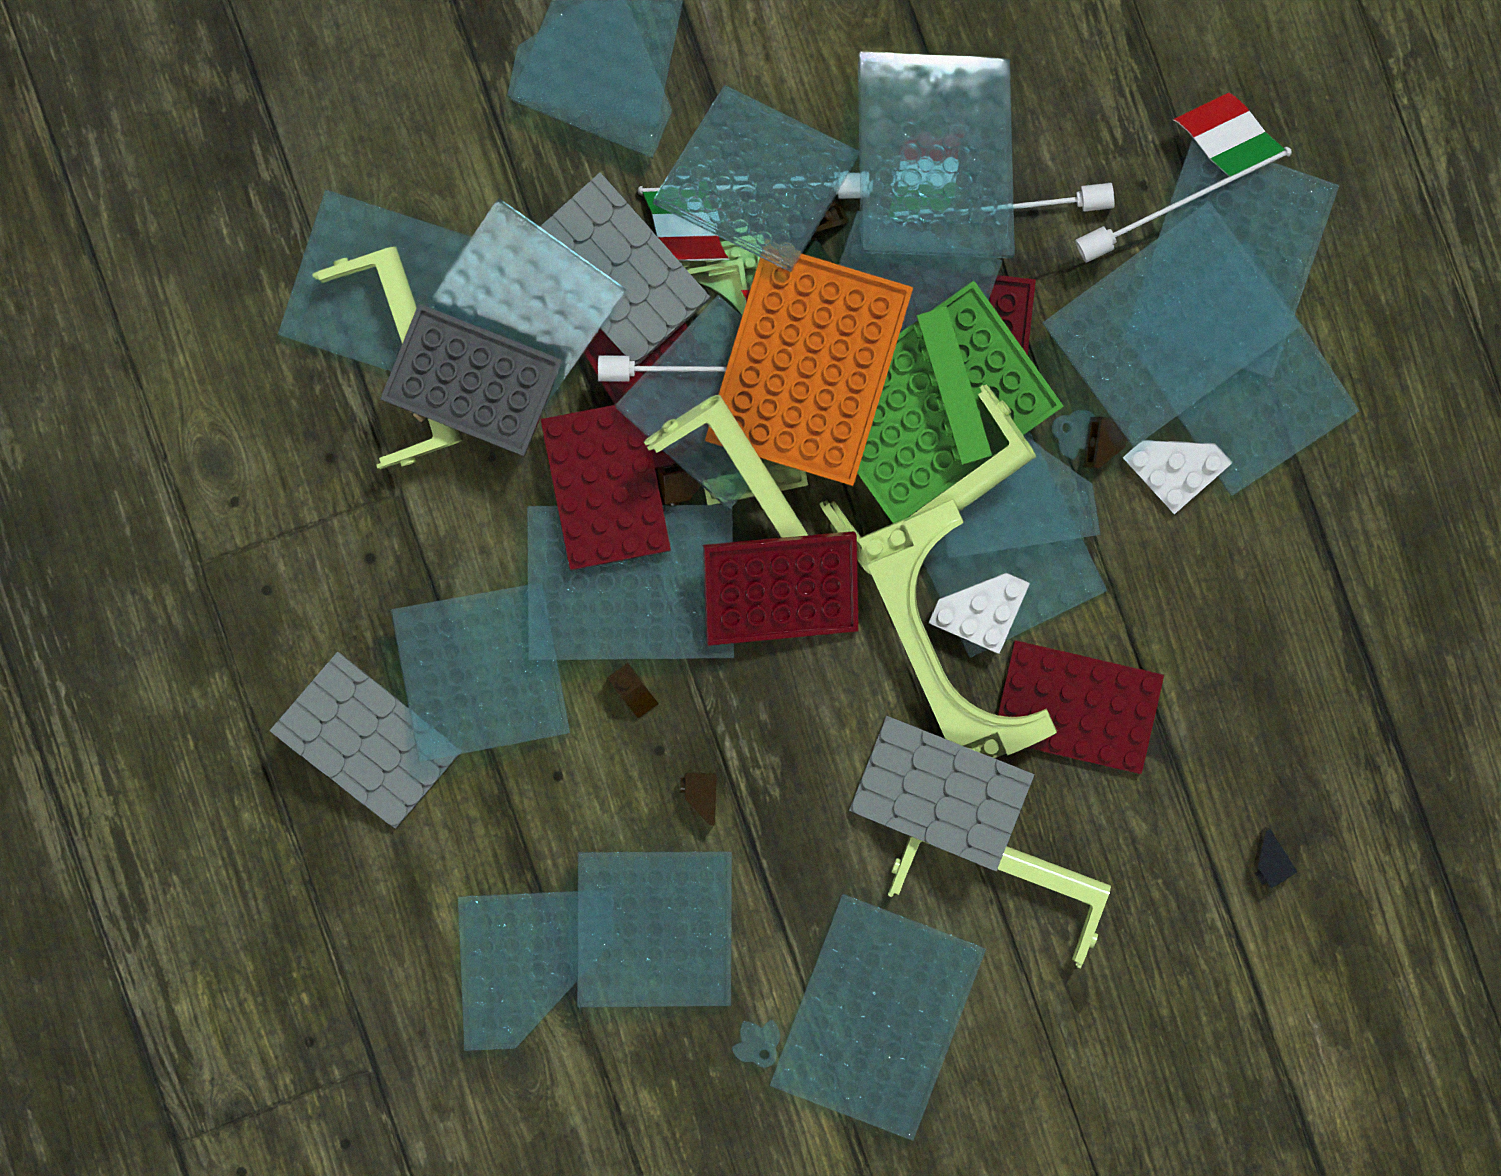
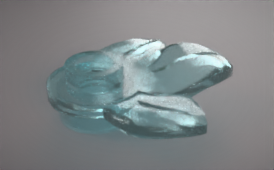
(1077, 432)
(757, 1039)

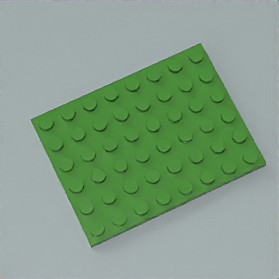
(907, 447)

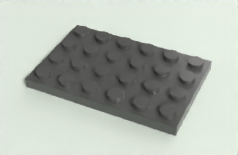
(471, 380)

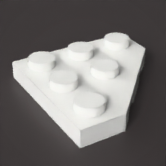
(1177, 468)
(982, 611)

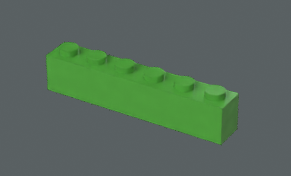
(953, 386)

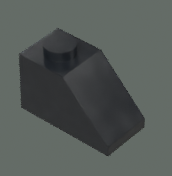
(1272, 861)

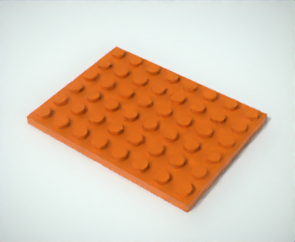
(812, 363)

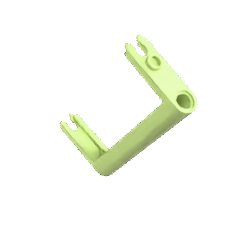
(403, 309)
(738, 447)
(974, 484)
(1041, 873)

